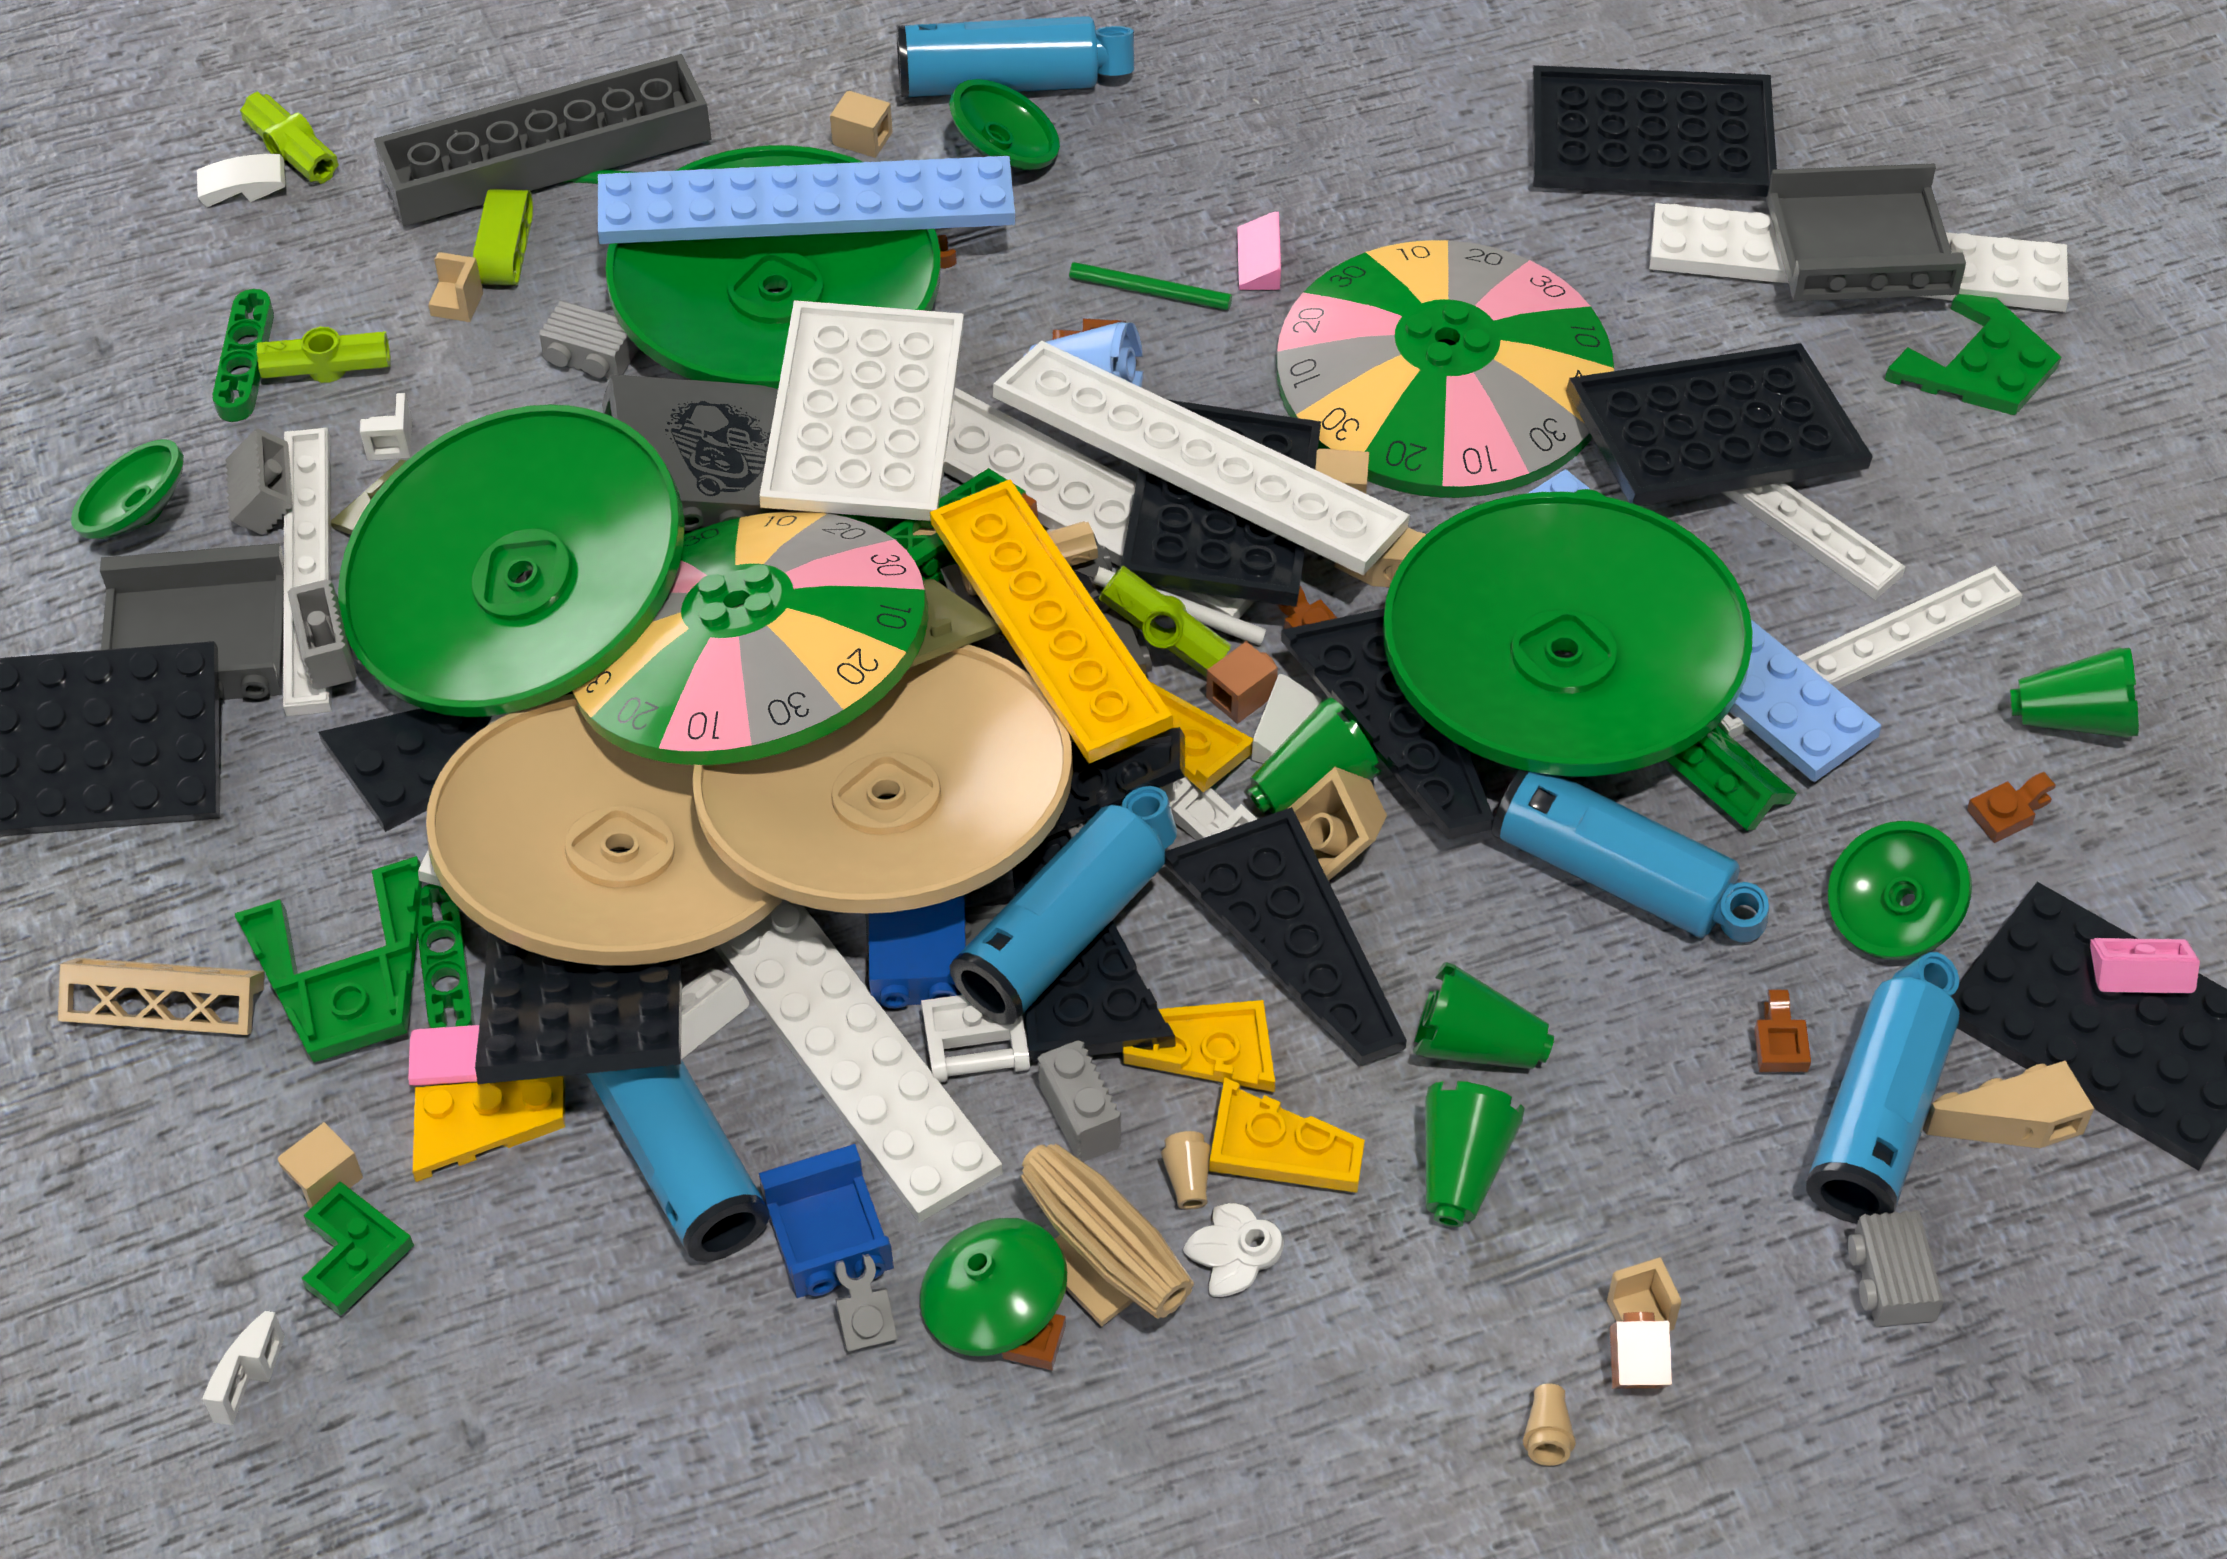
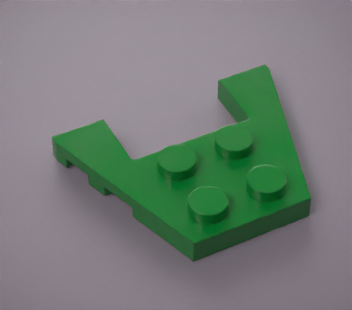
(1994, 370)

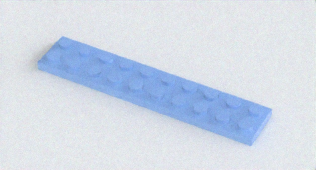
(805, 199)
(1785, 697)

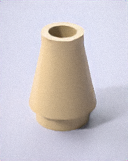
(1187, 1166)
(1549, 1428)

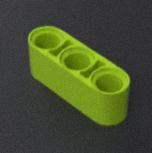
(503, 236)

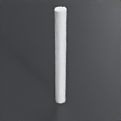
(1206, 615)

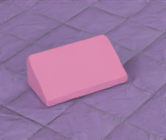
(1259, 253)
(2144, 965)
(443, 1055)

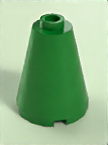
(2082, 696)
(1308, 755)
(1479, 1025)
(1465, 1147)

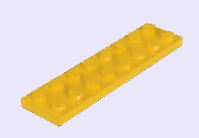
(1051, 621)

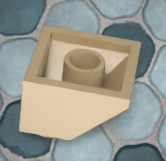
(1340, 818)

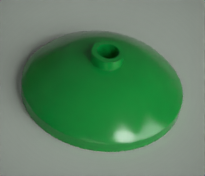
(1004, 124)
(129, 491)
(1883, 869)
(1002, 1302)

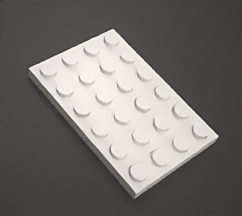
(863, 411)

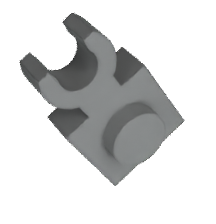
(866, 1312)

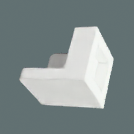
(388, 435)

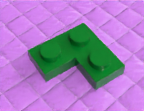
(363, 1248)

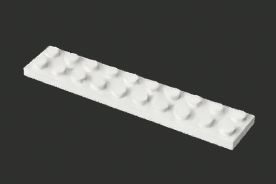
(1747, 248)
(1202, 457)
(1060, 479)
(860, 1061)

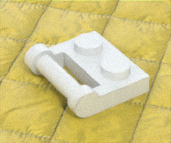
(957, 1023)

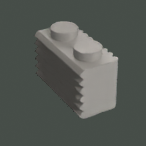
(586, 341)
(259, 481)
(321, 634)
(1080, 1101)
(1896, 1269)

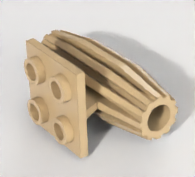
(1106, 1241)

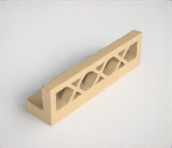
(158, 976)

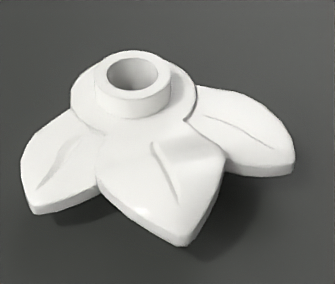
(1228, 1248)

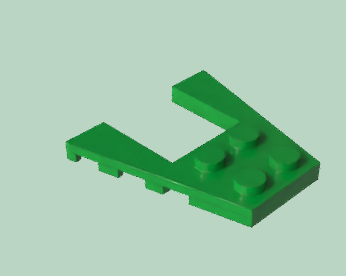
(353, 998)

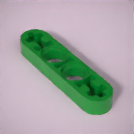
(238, 354)
(446, 963)

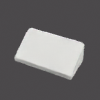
(1284, 712)
(708, 1006)

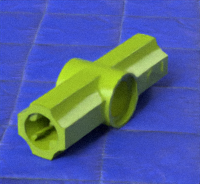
(289, 137)
(323, 354)
(1142, 603)

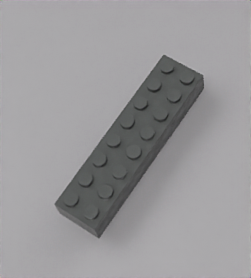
(543, 138)

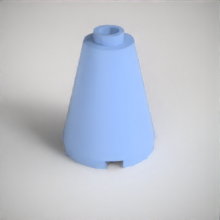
(1107, 347)

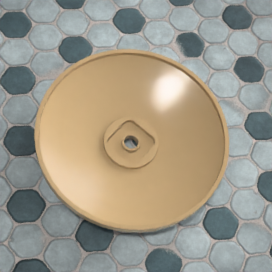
(974, 779)
(528, 833)

